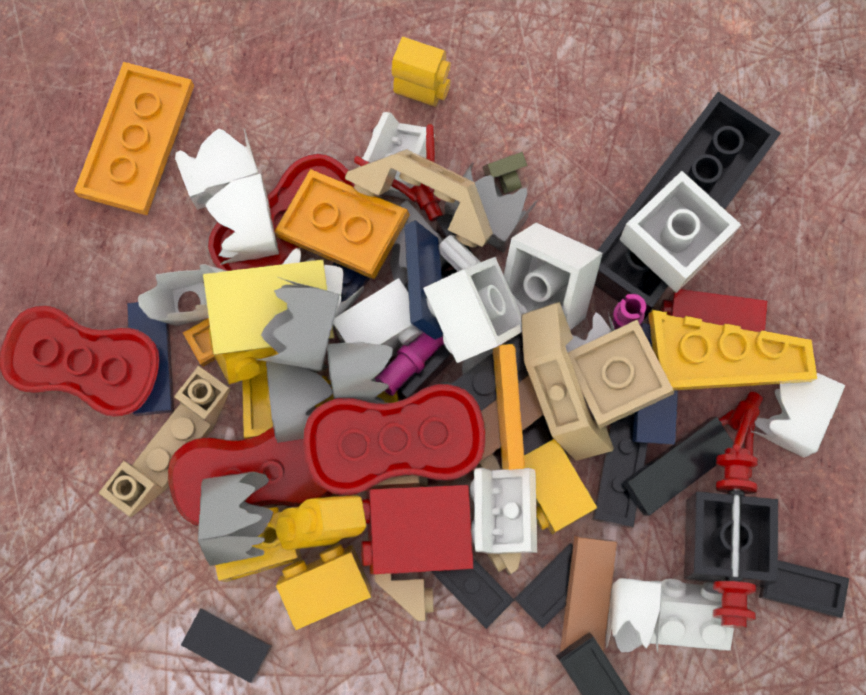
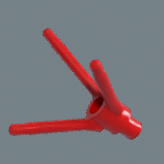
(421, 194)
(743, 421)

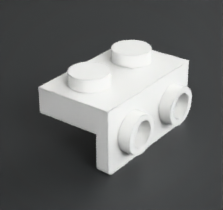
(394, 137)
(504, 511)
(688, 617)

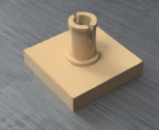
(619, 374)

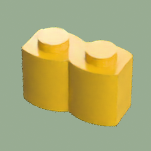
(420, 72)
(320, 522)

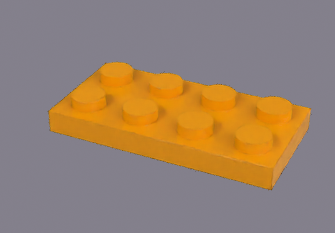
(134, 138)

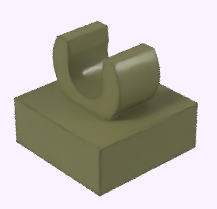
(505, 169)

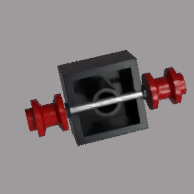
(732, 539)

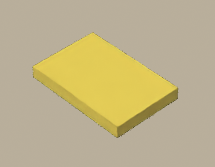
(245, 302)

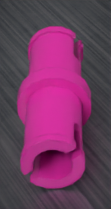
(629, 310)
(409, 361)

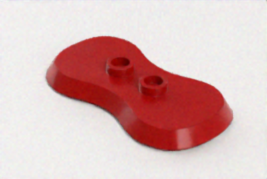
(279, 201)
(102, 367)
(362, 442)
(213, 457)

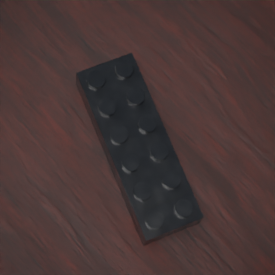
(714, 153)

